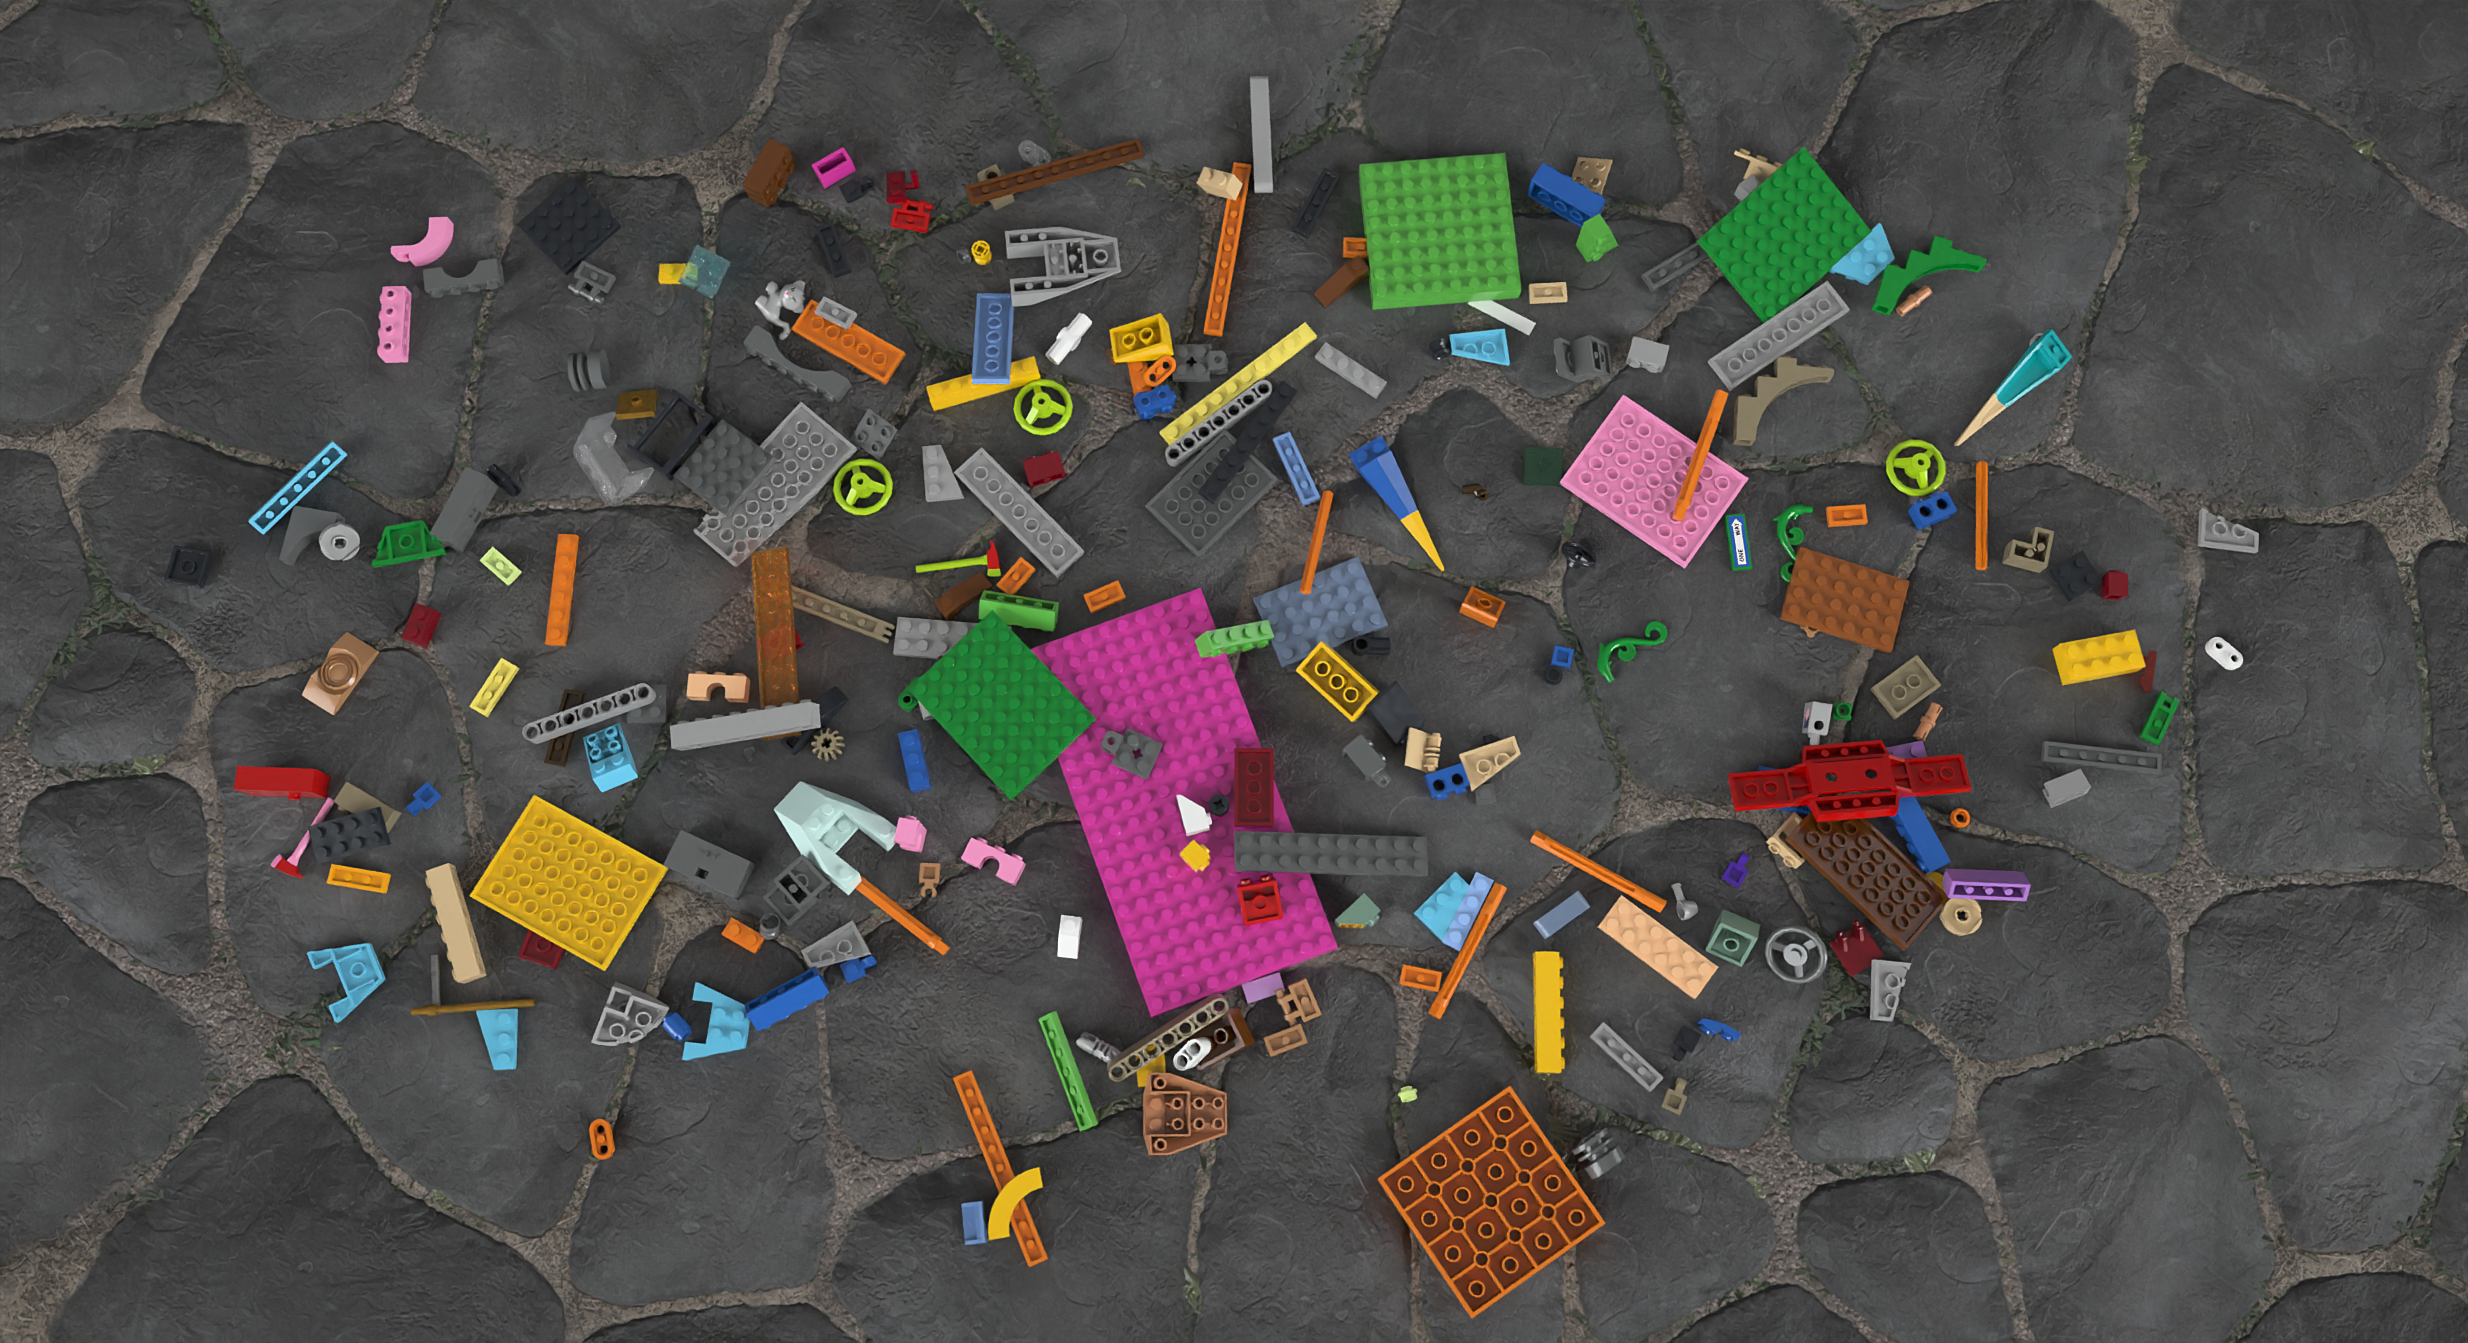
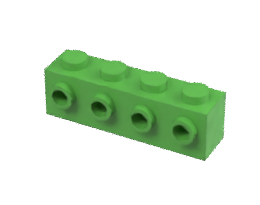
(1020, 610)
(1234, 639)

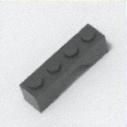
(486, 275)

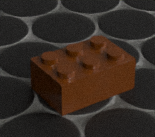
(769, 173)

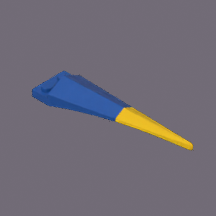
(1381, 471)

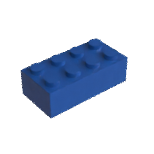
(1564, 195)

